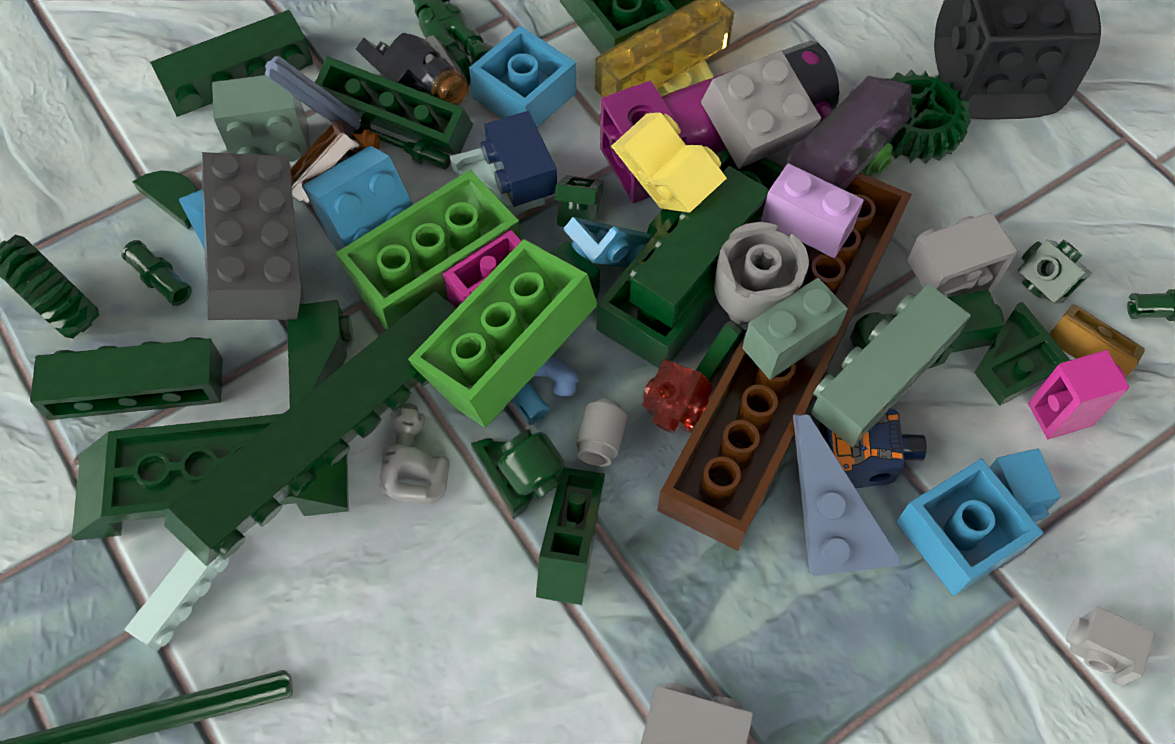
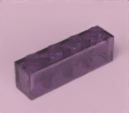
(854, 131)

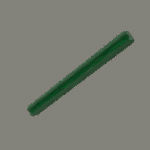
(167, 712)

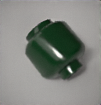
(531, 463)

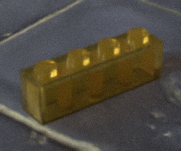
(666, 47)

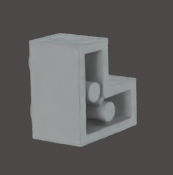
(963, 256)

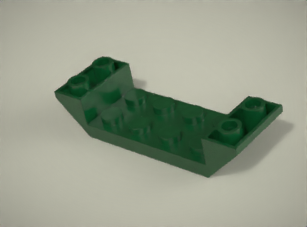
(148, 468)

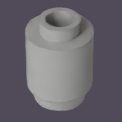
(601, 432)

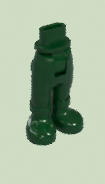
(450, 24)

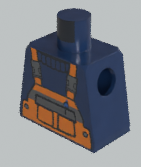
(880, 452)

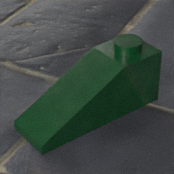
(316, 346)
(570, 537)

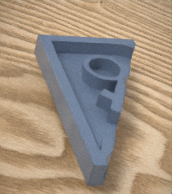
(836, 520)

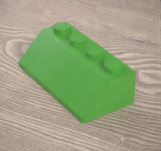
(407, 254)
(505, 331)

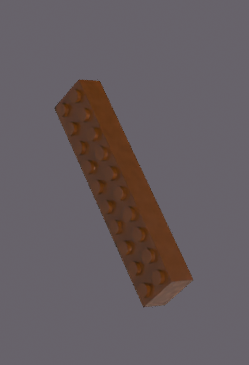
(749, 417)

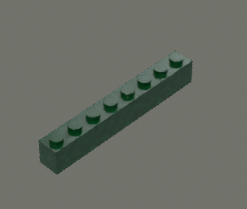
(303, 439)

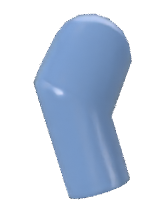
(562, 373)

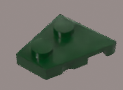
(1019, 357)

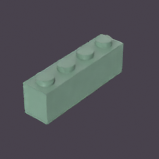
(889, 364)

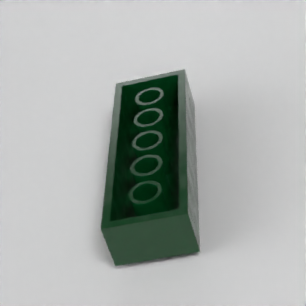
(643, 332)

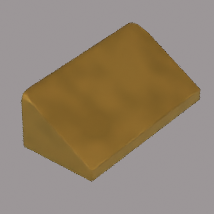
(1084, 335)

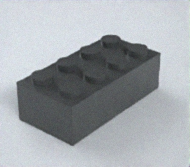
(249, 237)

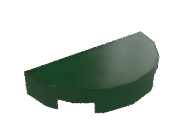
(165, 190)
(721, 350)
(488, 454)

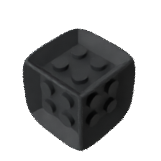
(1016, 53)

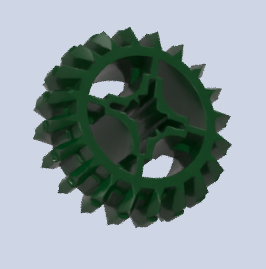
(936, 119)
(45, 287)

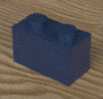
(520, 159)

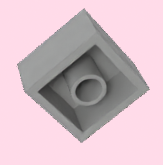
(760, 109)

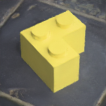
(669, 170)

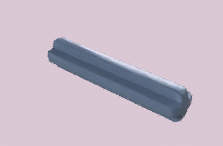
(310, 93)

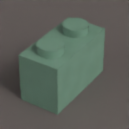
(794, 328)

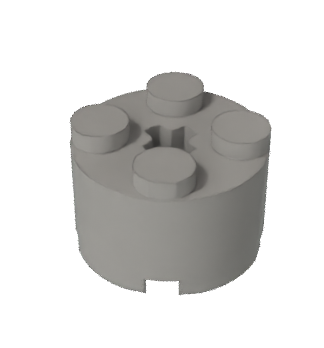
(758, 270)

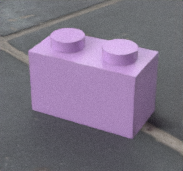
(811, 210)

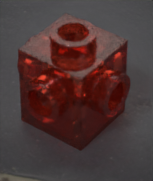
(676, 397)

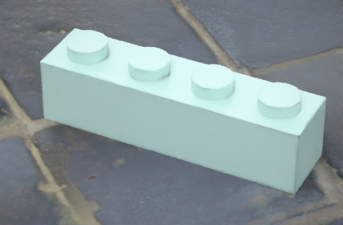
(174, 600)

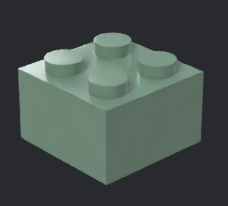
(260, 118)

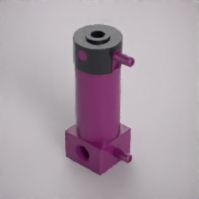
(684, 106)

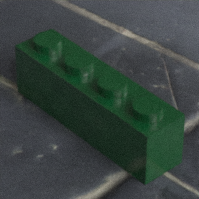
(233, 55)
(397, 106)
(689, 255)
(127, 378)

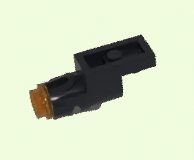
(418, 65)

